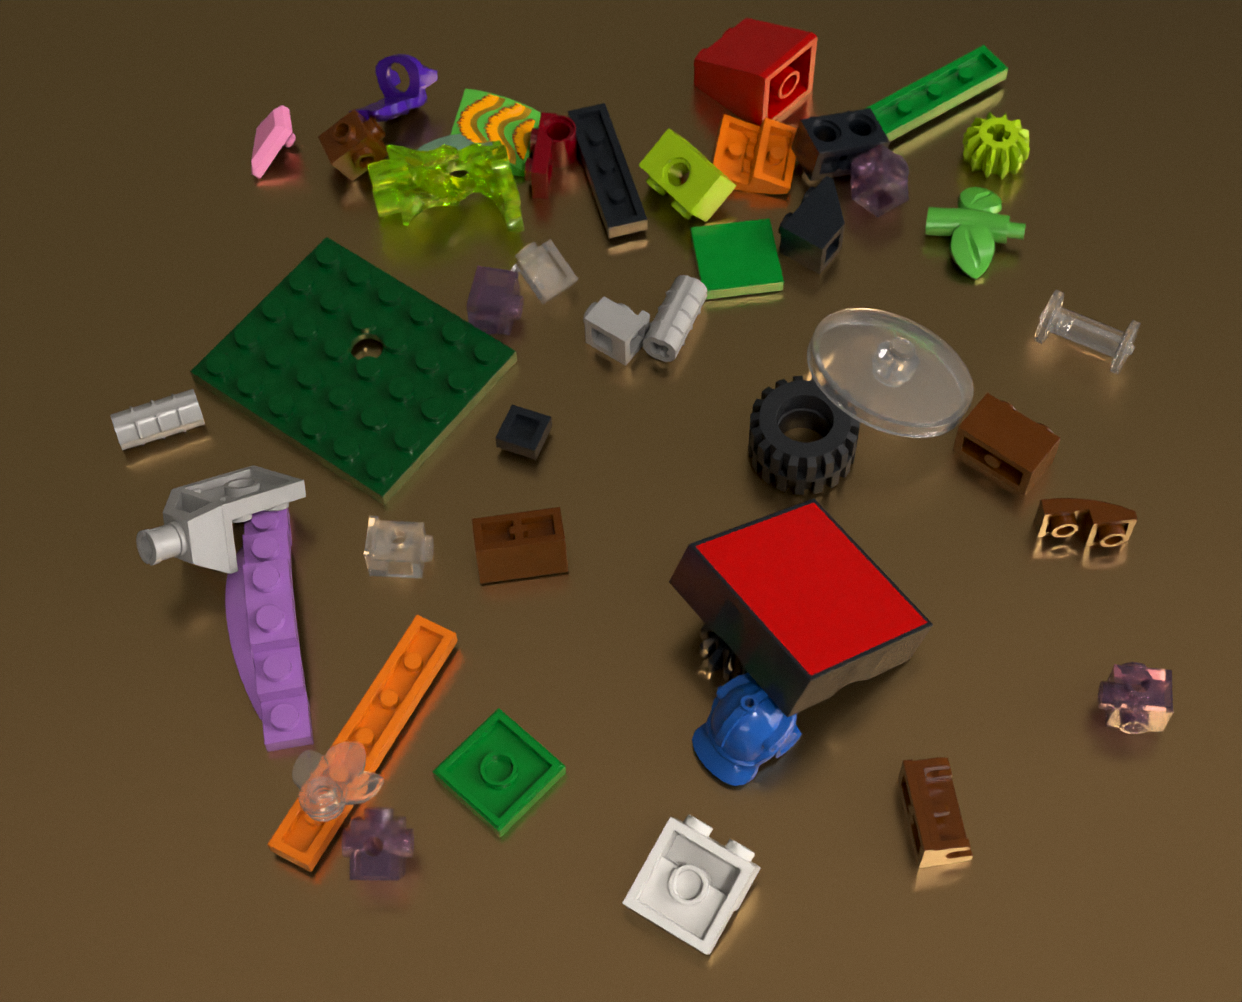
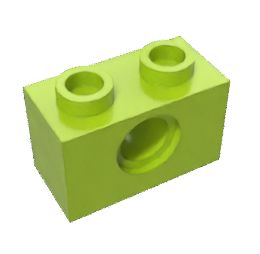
(705, 186)

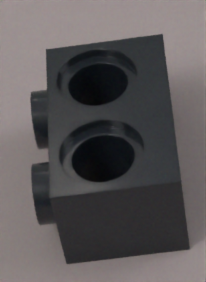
(832, 141)

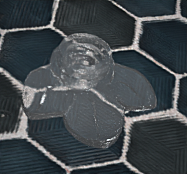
(334, 780)

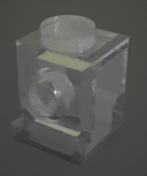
(397, 548)

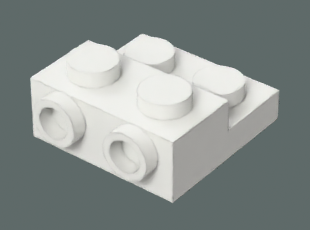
(692, 882)

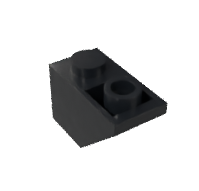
(815, 229)

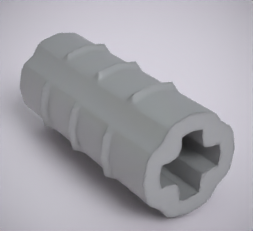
(675, 318)
(157, 419)

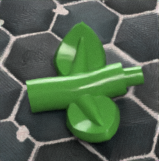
(973, 229)

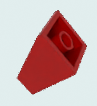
(757, 69)

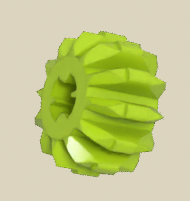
(996, 145)

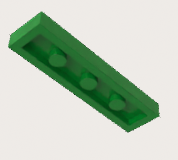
(938, 92)

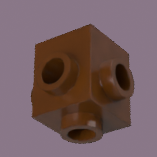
(354, 144)

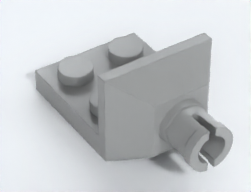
(202, 515)

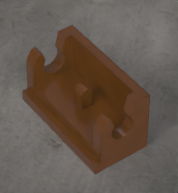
(520, 545)
(933, 812)

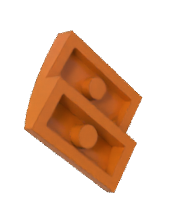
(755, 156)

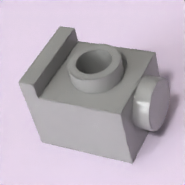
(615, 329)

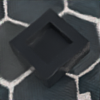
(523, 432)

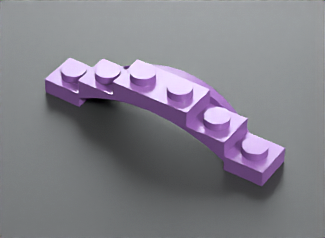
(266, 631)

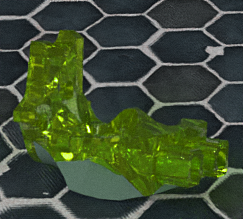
(422, 178)

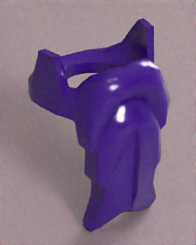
(397, 101)

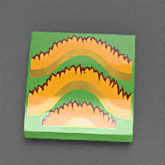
(492, 117)

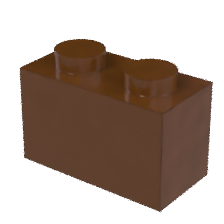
(1006, 443)

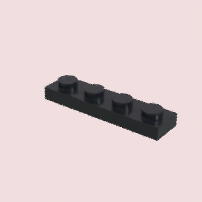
(608, 171)

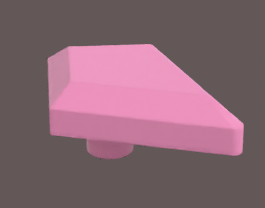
(269, 139)

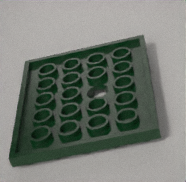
(364, 416)

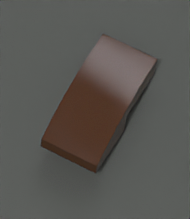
(1097, 520)

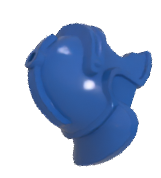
(741, 736)

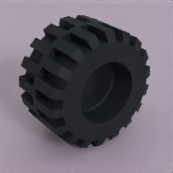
(794, 462)

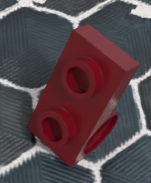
(553, 147)

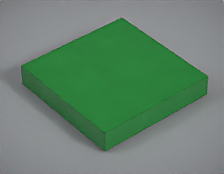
(737, 258)
(499, 772)

